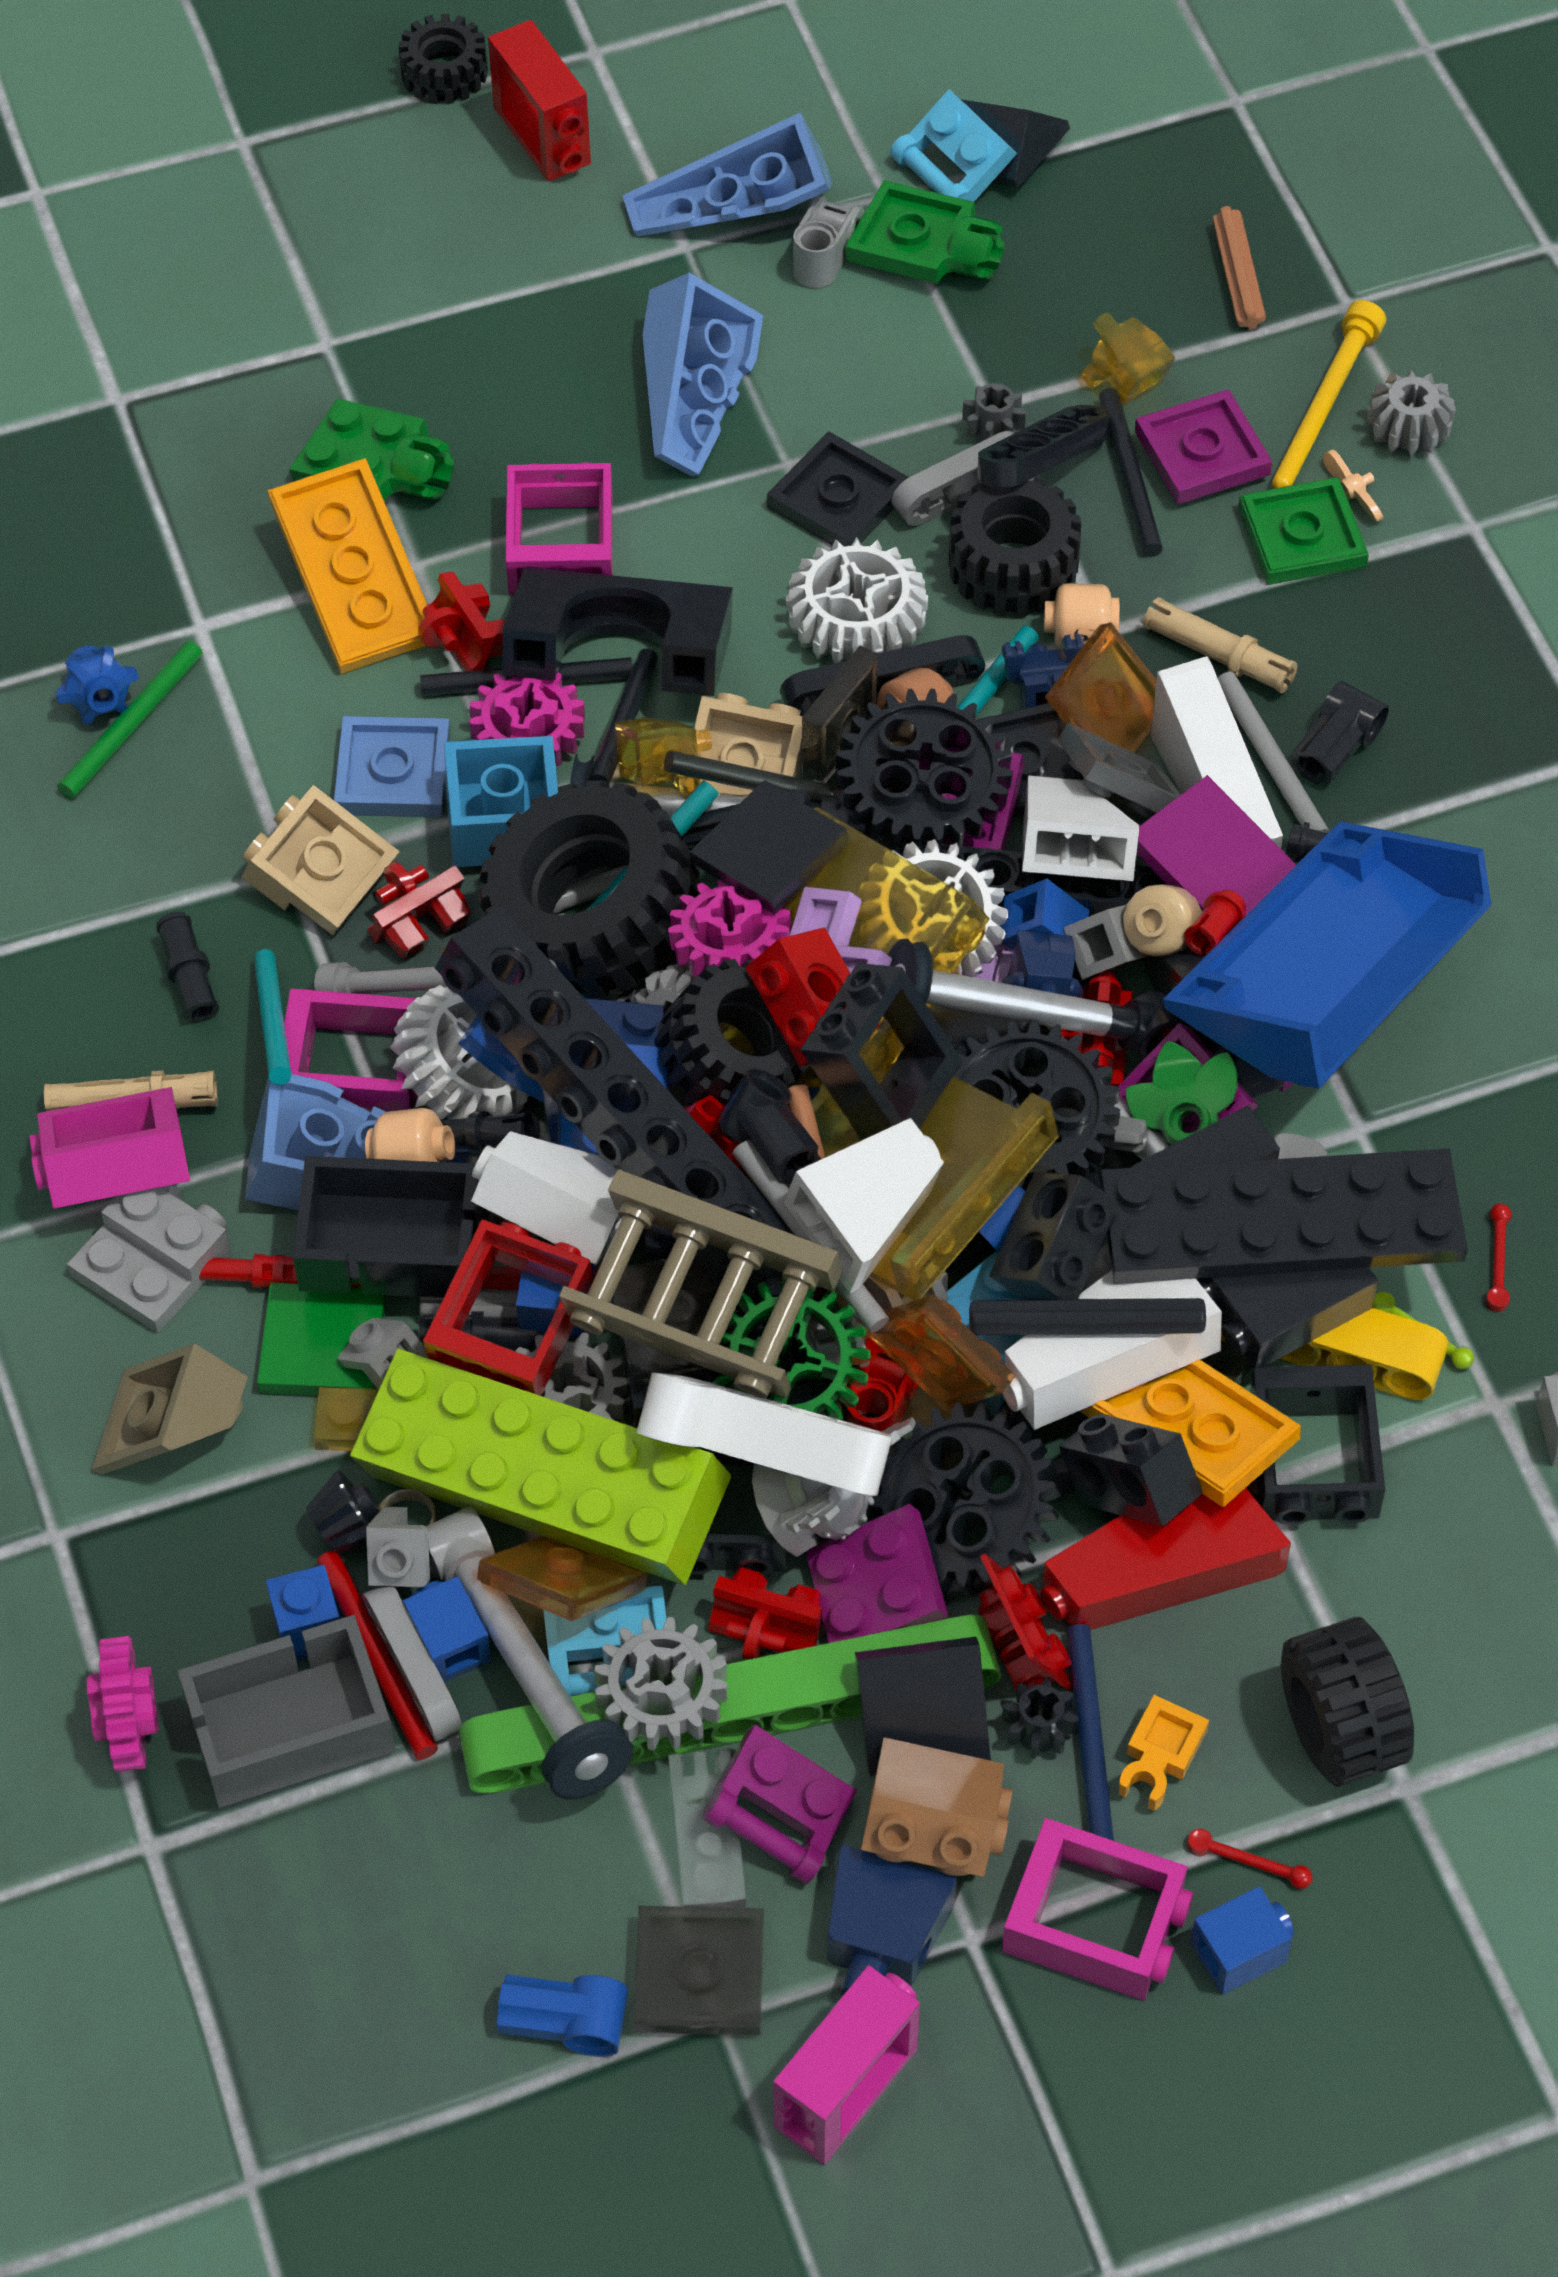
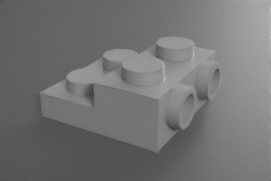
(150, 1253)

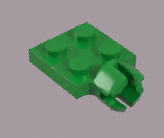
(925, 235)
(391, 442)

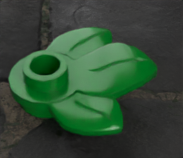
(1182, 1089)

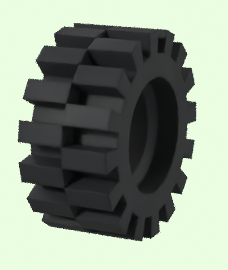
(437, 40)

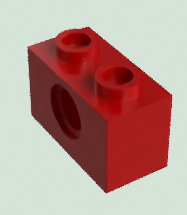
(798, 983)

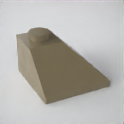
(169, 1406)

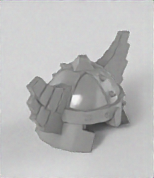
(800, 1507)

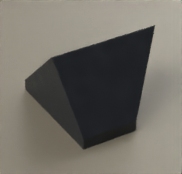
(1025, 132)

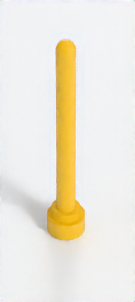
(1360, 328)

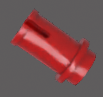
(1220, 915)

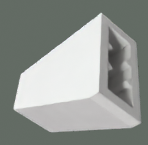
(1076, 832)
(549, 1192)
(865, 1196)

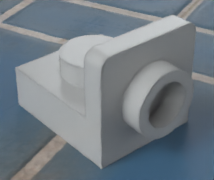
(375, 1344)
(397, 1550)

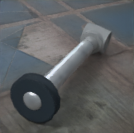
(584, 1754)

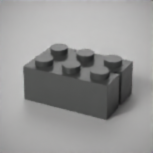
(279, 1726)

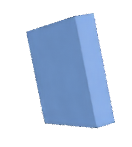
(392, 766)

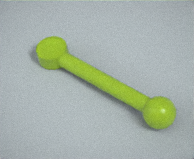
(1461, 1357)

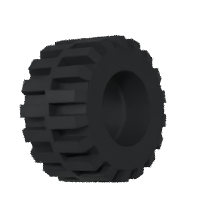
(1014, 576)
(697, 1049)
(1347, 1701)

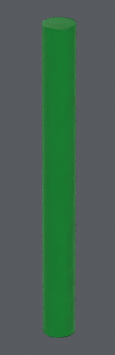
(129, 720)

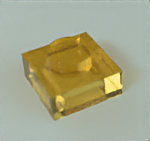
(341, 1417)

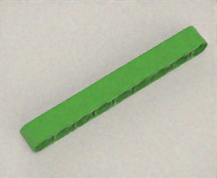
(769, 1691)

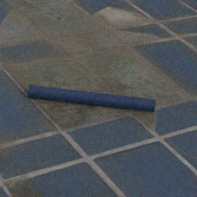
(1089, 1731)

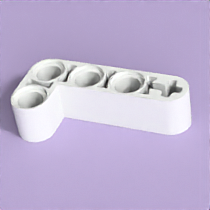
(764, 1432)

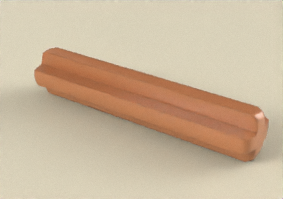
(1239, 268)

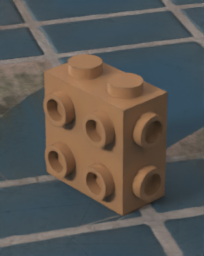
(936, 1808)

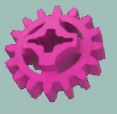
(529, 709)
(702, 925)
(122, 1703)

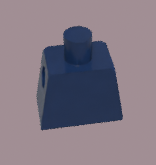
(885, 1915)

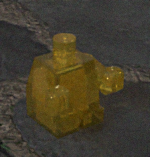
(1128, 357)
(645, 743)

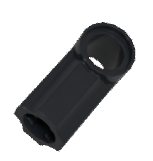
(1344, 724)
(761, 1114)

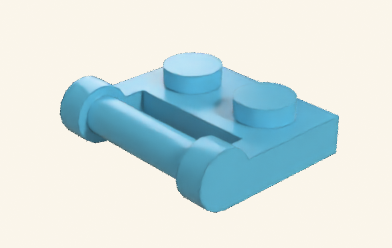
(963, 139)
(587, 1635)

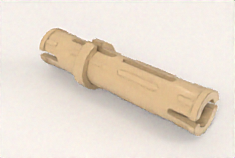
(1238, 653)
(188, 1090)

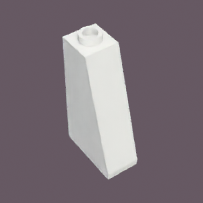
(1201, 738)
(1075, 1371)

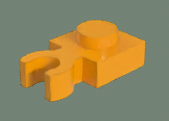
(1162, 1744)

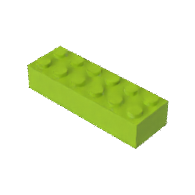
(541, 1466)

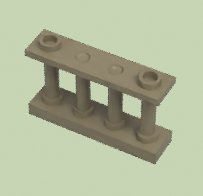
(693, 1227)

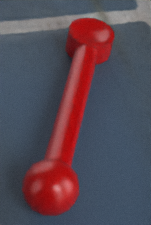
(1498, 1296)
(1201, 1843)

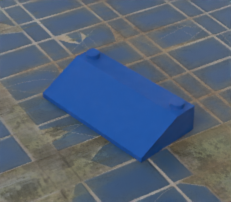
(1333, 950)

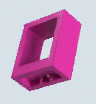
(538, 487)
(352, 1013)
(109, 1148)
(1080, 1957)
(847, 2063)

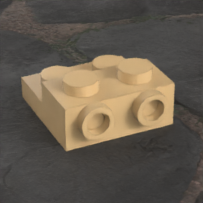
(751, 736)
(317, 859)

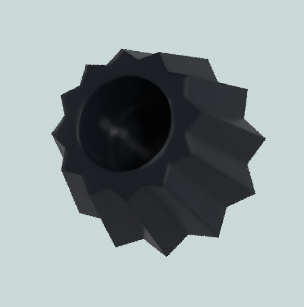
(343, 1513)

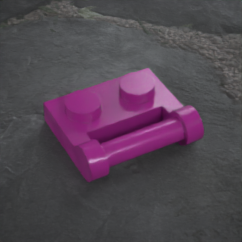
(788, 1789)

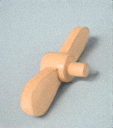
(1353, 484)

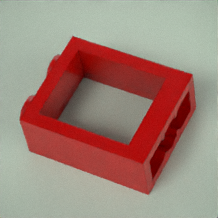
(539, 100)
(515, 1248)

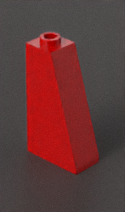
(1146, 1567)

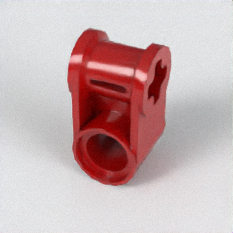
(886, 1392)

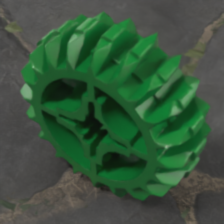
(817, 1364)

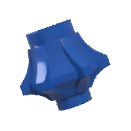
(95, 682)

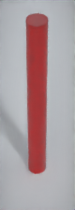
(383, 1665)

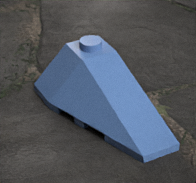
(740, 181)
(694, 360)
(299, 1122)

